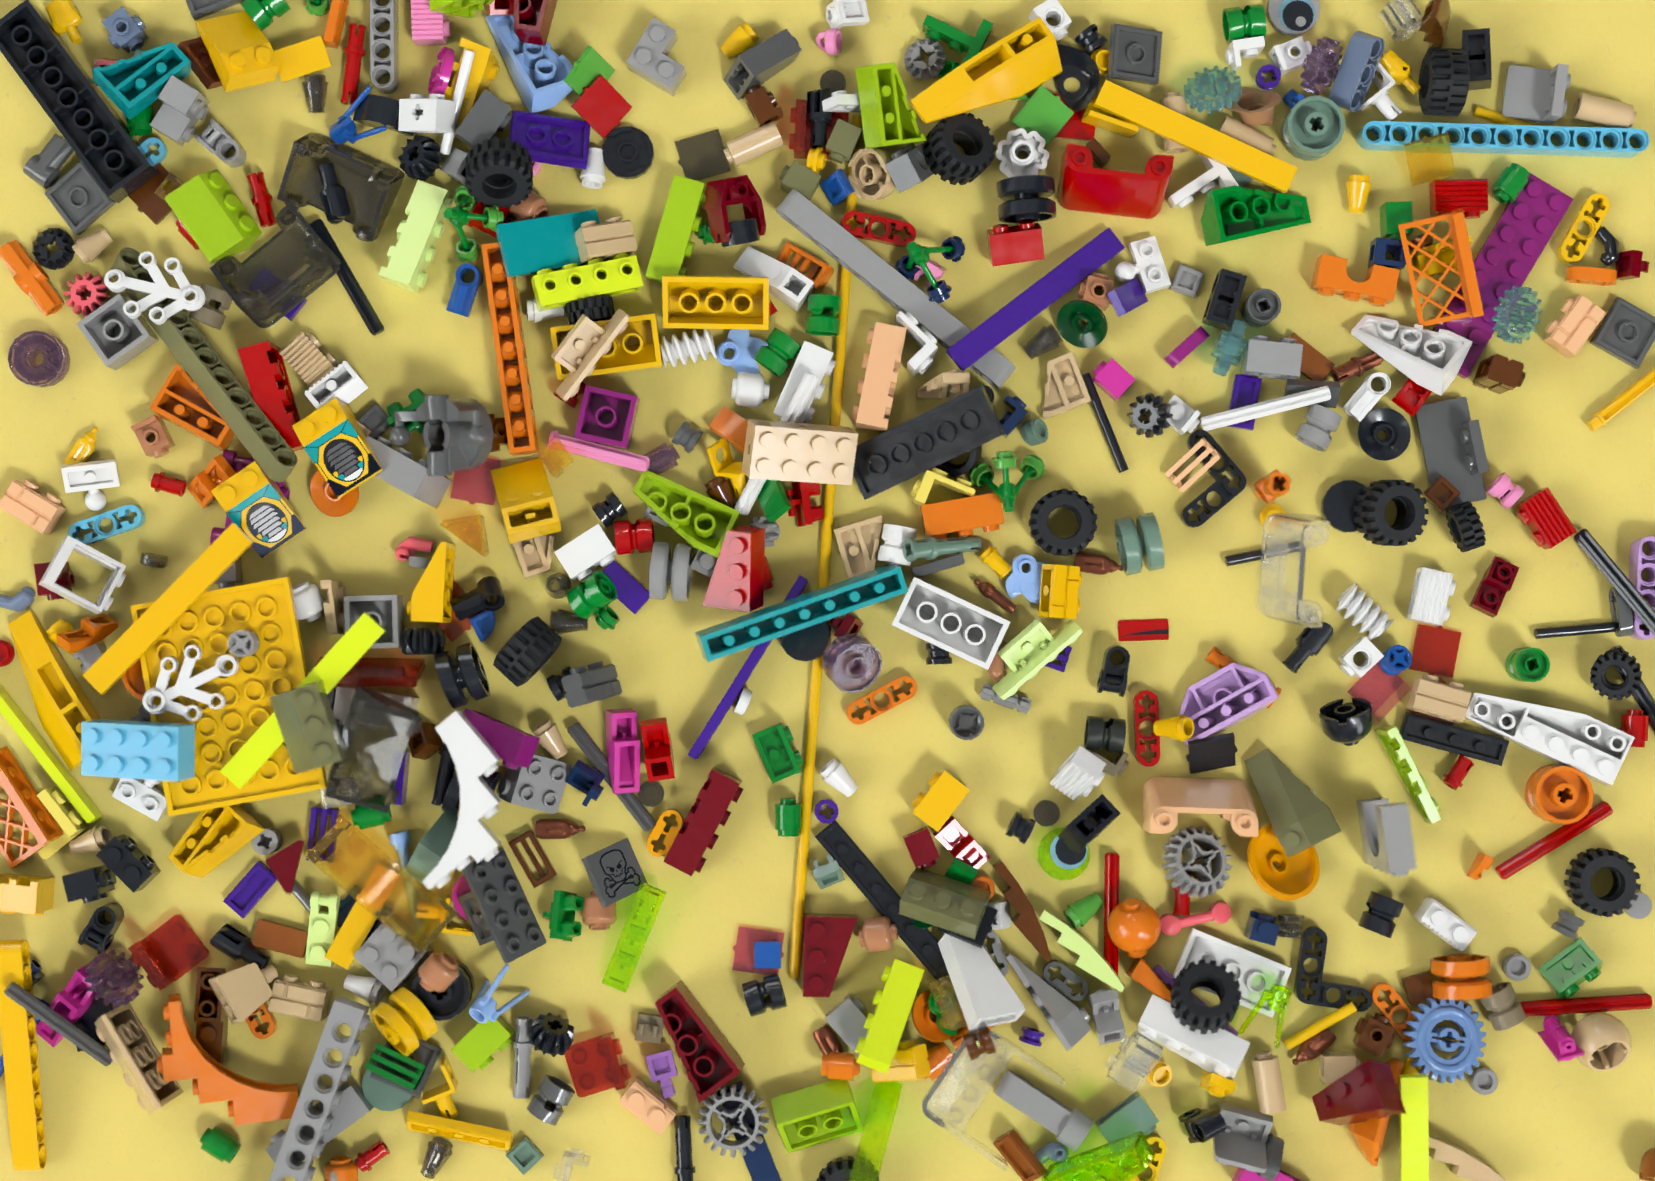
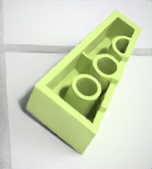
(417, 237)

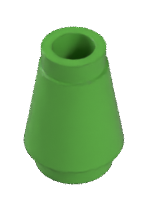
(1083, 910)

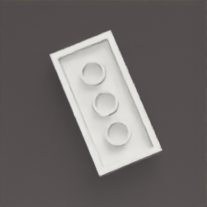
(1250, 969)

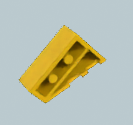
(483, 70)
(213, 839)
(26, 894)

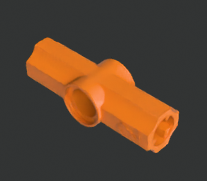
(31, 278)
(1272, 486)

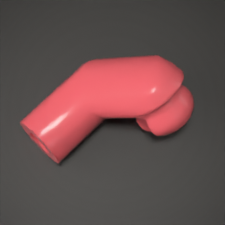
(411, 546)

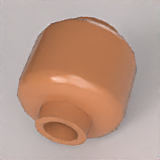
(532, 208)
(596, 916)
(877, 934)
(438, 972)

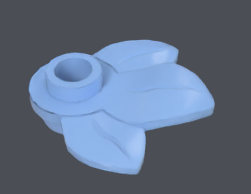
(744, 350)
(1025, 582)

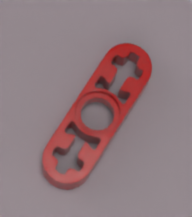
(895, 239)
(1137, 734)

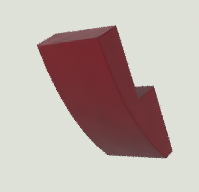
(1493, 586)

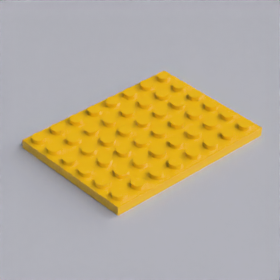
(220, 733)

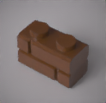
(1499, 374)

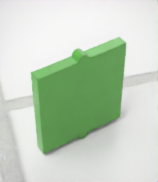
(587, 69)
(1043, 114)

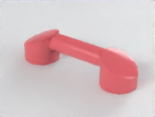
(1218, 911)

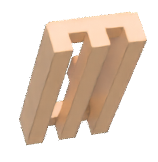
(1177, 479)

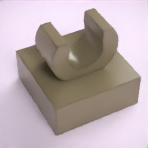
(649, 1028)

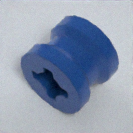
(1401, 660)

